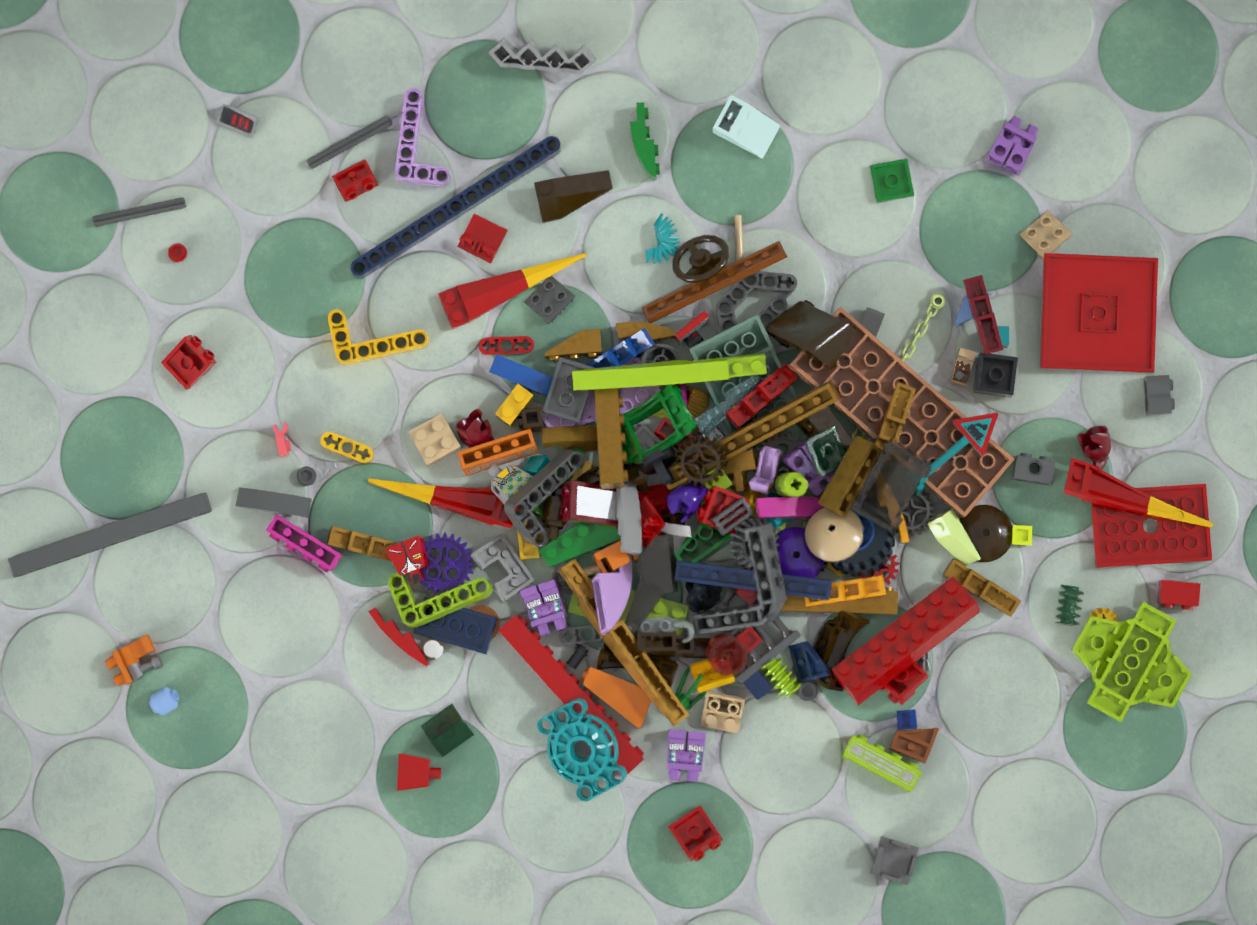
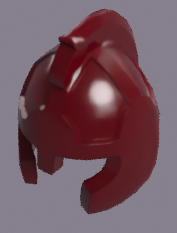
(474, 430)
(1096, 445)

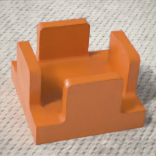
(612, 557)

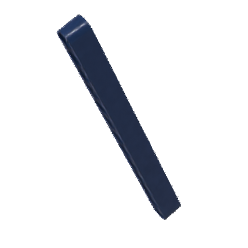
(461, 198)

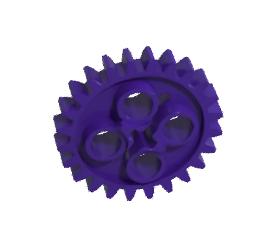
(462, 563)

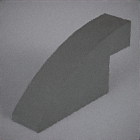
(273, 502)

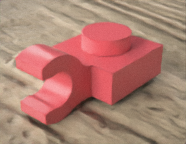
(283, 444)

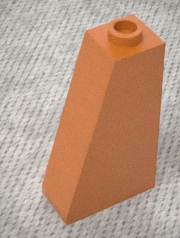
(619, 694)

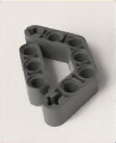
(759, 285)

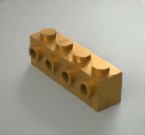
(850, 476)

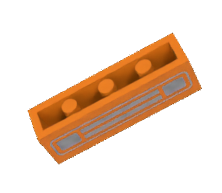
(498, 452)

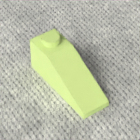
(953, 537)

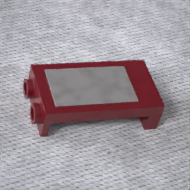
(588, 503)

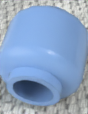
(164, 701)

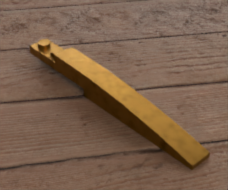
(624, 647)

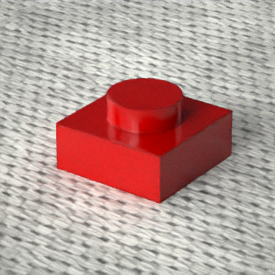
(749, 638)

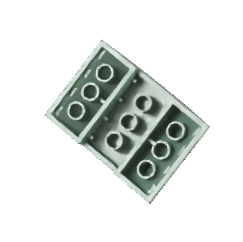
(741, 339)

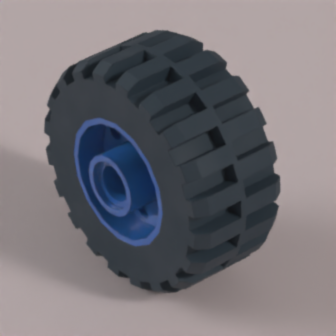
(874, 549)

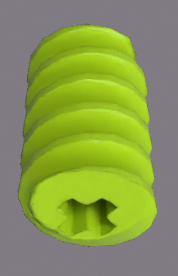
(791, 484)
(781, 677)

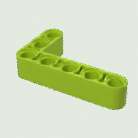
(437, 601)

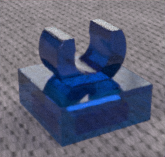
(906, 719)

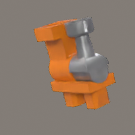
(128, 661)

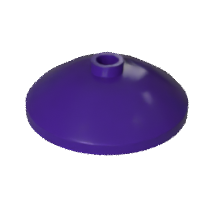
(793, 540)

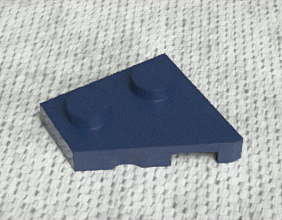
(807, 662)

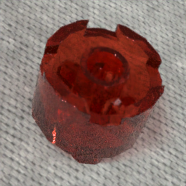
(715, 654)

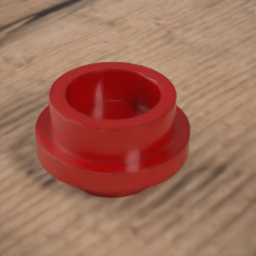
(177, 252)

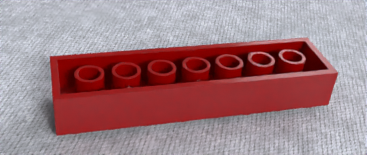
(905, 640)

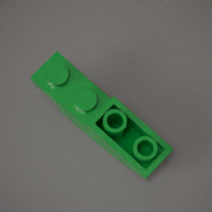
(644, 148)

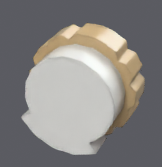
(433, 649)

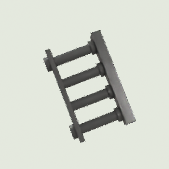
(773, 648)

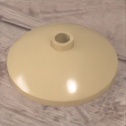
(835, 544)

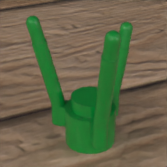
(684, 698)

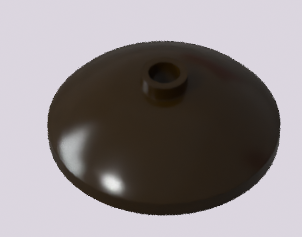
(999, 528)

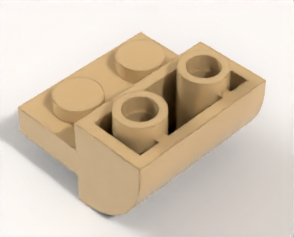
(722, 711)

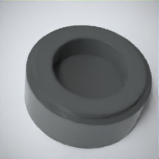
(306, 476)
(807, 691)

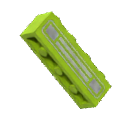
(881, 763)

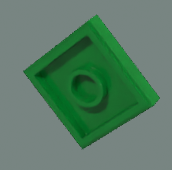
(891, 180)

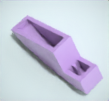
(611, 595)

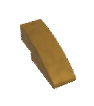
(655, 331)

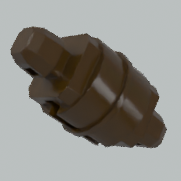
(552, 514)

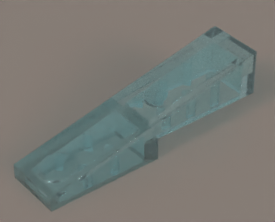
(713, 417)

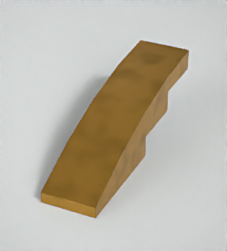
(895, 414)
(570, 437)
(359, 543)
(982, 588)

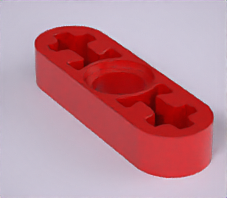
(491, 340)

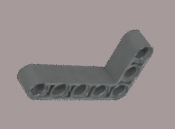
(538, 494)

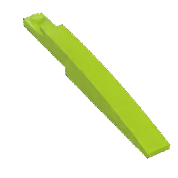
(669, 372)

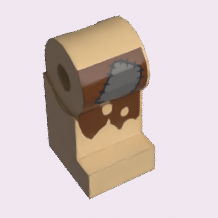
(963, 366)

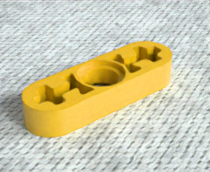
(331, 447)

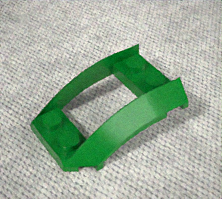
(677, 412)

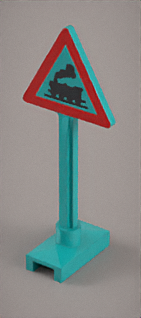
(975, 431)

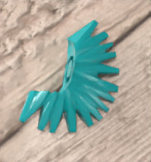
(665, 242)

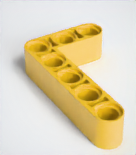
(372, 345)

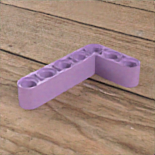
(411, 144)

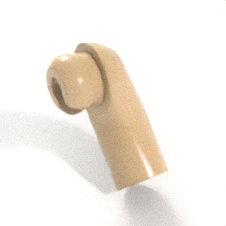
(593, 569)

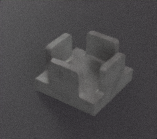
(894, 860)

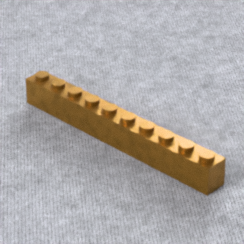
(765, 427)

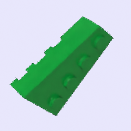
(579, 541)
(702, 544)

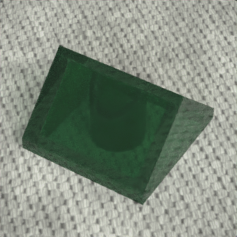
(825, 450)
(447, 730)

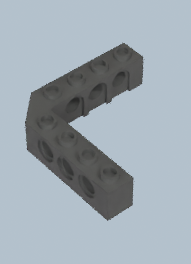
(769, 584)

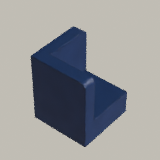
(757, 685)

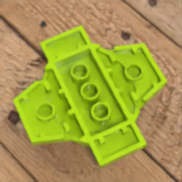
(1131, 661)

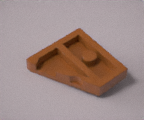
(914, 743)

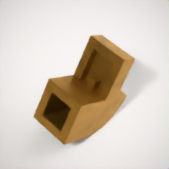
(739, 465)

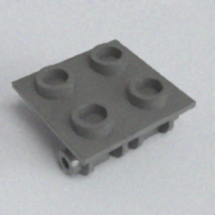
(550, 299)

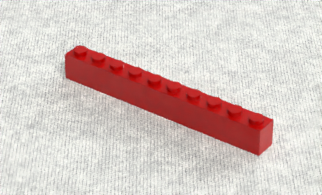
(565, 685)

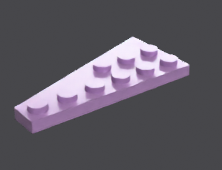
(631, 399)

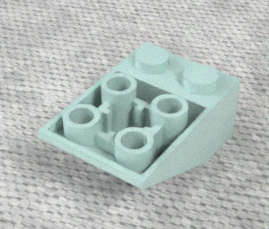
(745, 127)

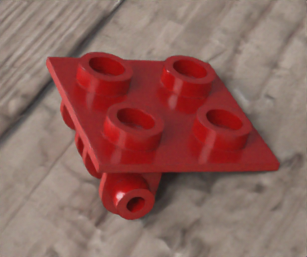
(482, 238)
(650, 521)

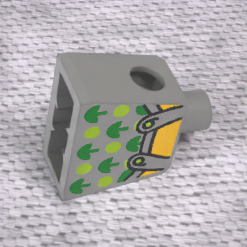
(507, 481)

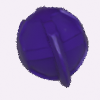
(686, 499)

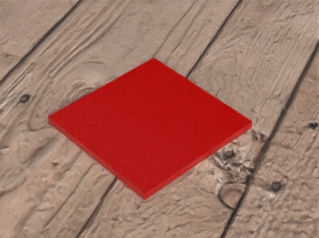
(1099, 313)

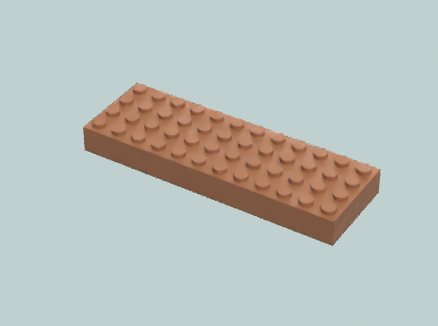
(866, 381)

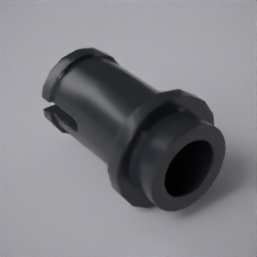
(577, 656)

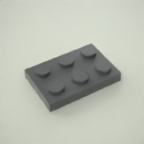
(561, 398)

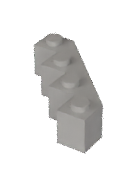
(532, 58)

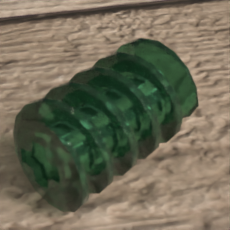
(1069, 605)

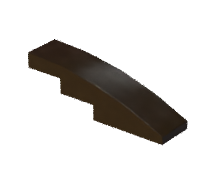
(671, 645)

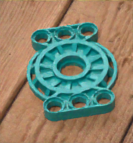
(572, 766)

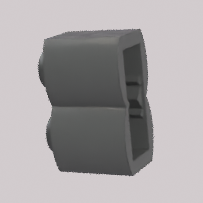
(1157, 395)

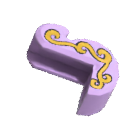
(766, 470)

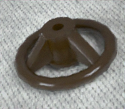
(702, 261)

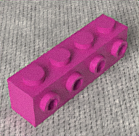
(305, 543)

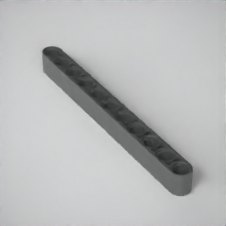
(109, 535)

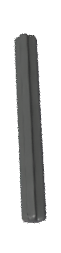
(349, 142)
(140, 211)

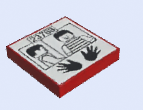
(691, 327)

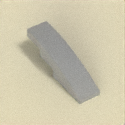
(629, 519)

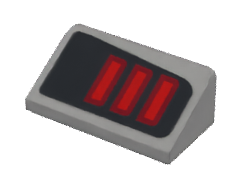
(238, 120)

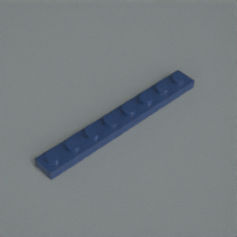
(744, 579)

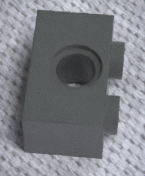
(1022, 473)

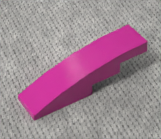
(788, 507)

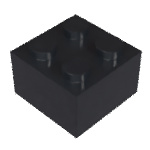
(995, 375)

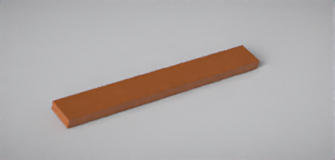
(726, 277)

